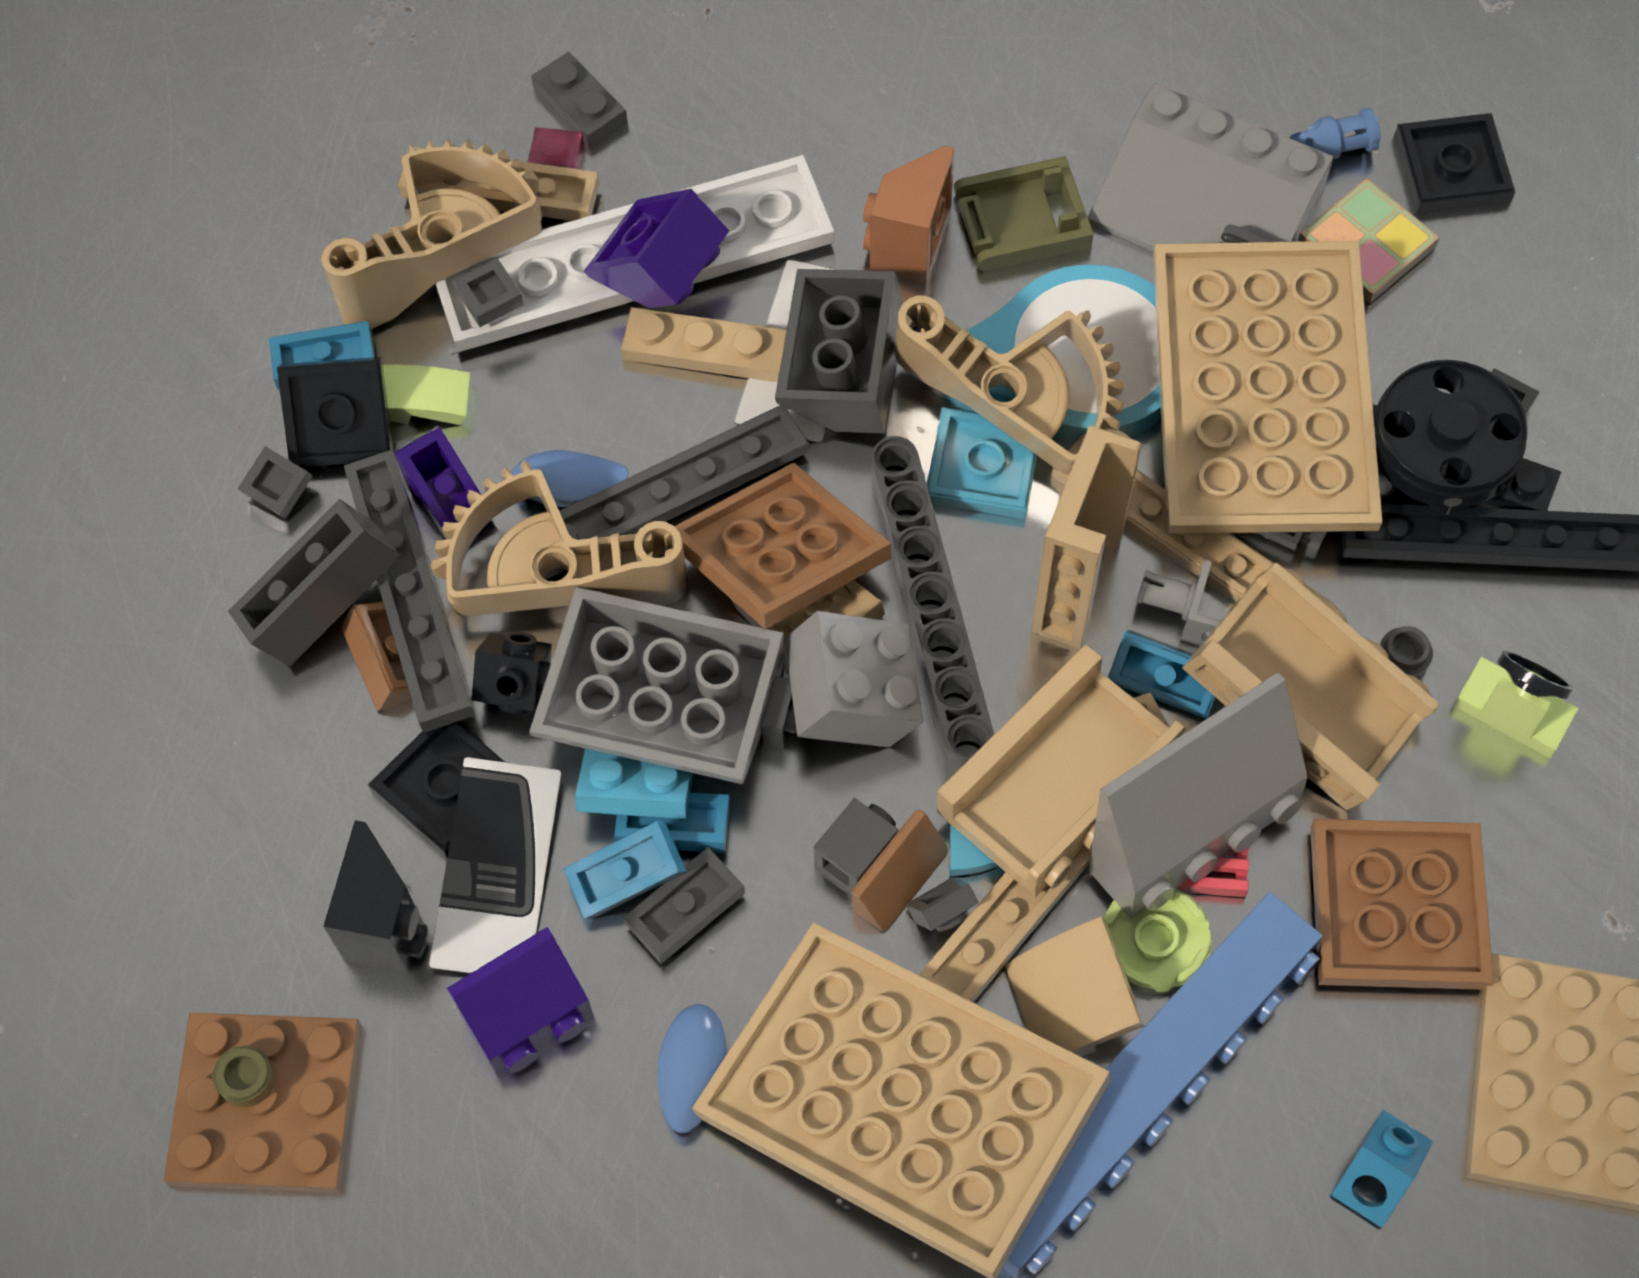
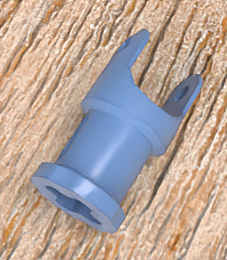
(1328, 133)

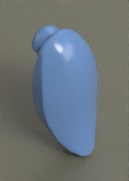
(574, 474)
(687, 1063)

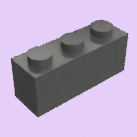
(313, 583)

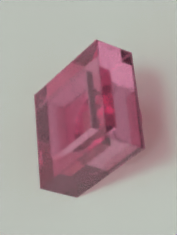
(556, 147)

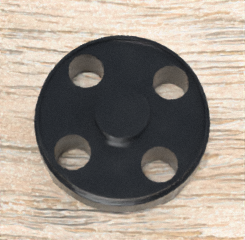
(1449, 434)

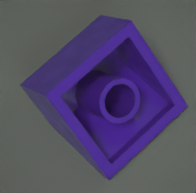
(659, 249)
(522, 1003)

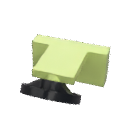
(1519, 701)

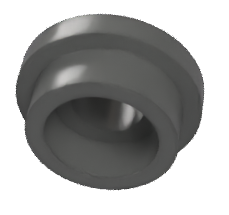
(1415, 642)

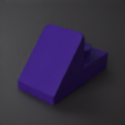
(435, 475)

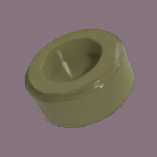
(244, 1076)

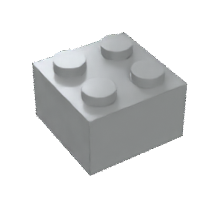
(853, 679)

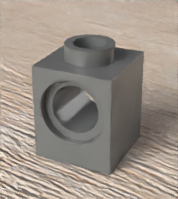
(854, 842)

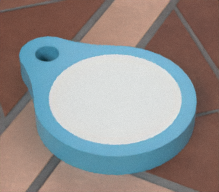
(1127, 314)

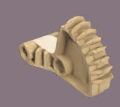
(396, 268)
(967, 369)
(631, 566)

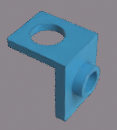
(1390, 1154)

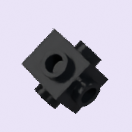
(511, 671)

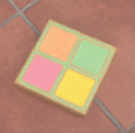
(1386, 232)

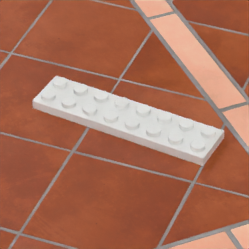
(768, 217)

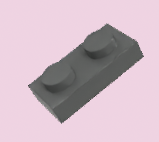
(579, 98)
(684, 905)

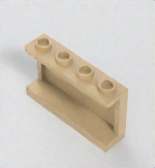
(1084, 523)
(1343, 689)
(1039, 778)

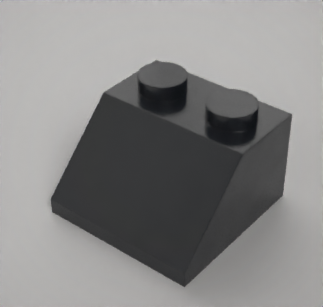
(372, 910)

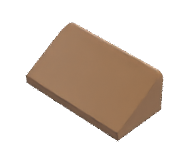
(376, 654)
(899, 872)

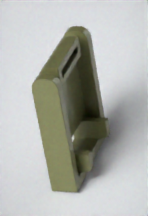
(1012, 218)

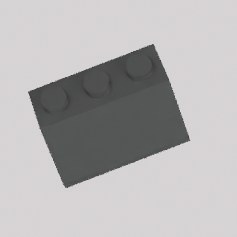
(841, 348)

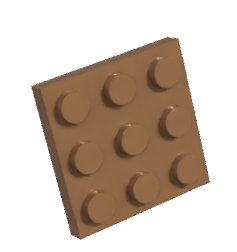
(781, 545)
(1401, 904)
(288, 1138)

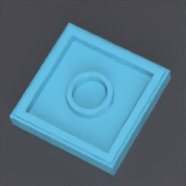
(979, 467)

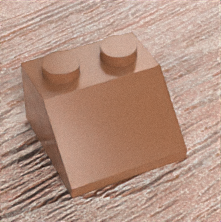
(910, 215)

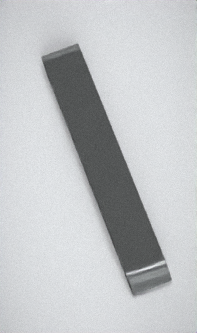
(929, 582)

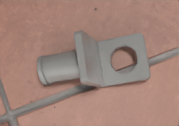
(1182, 599)

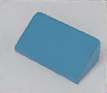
(1156, 667)

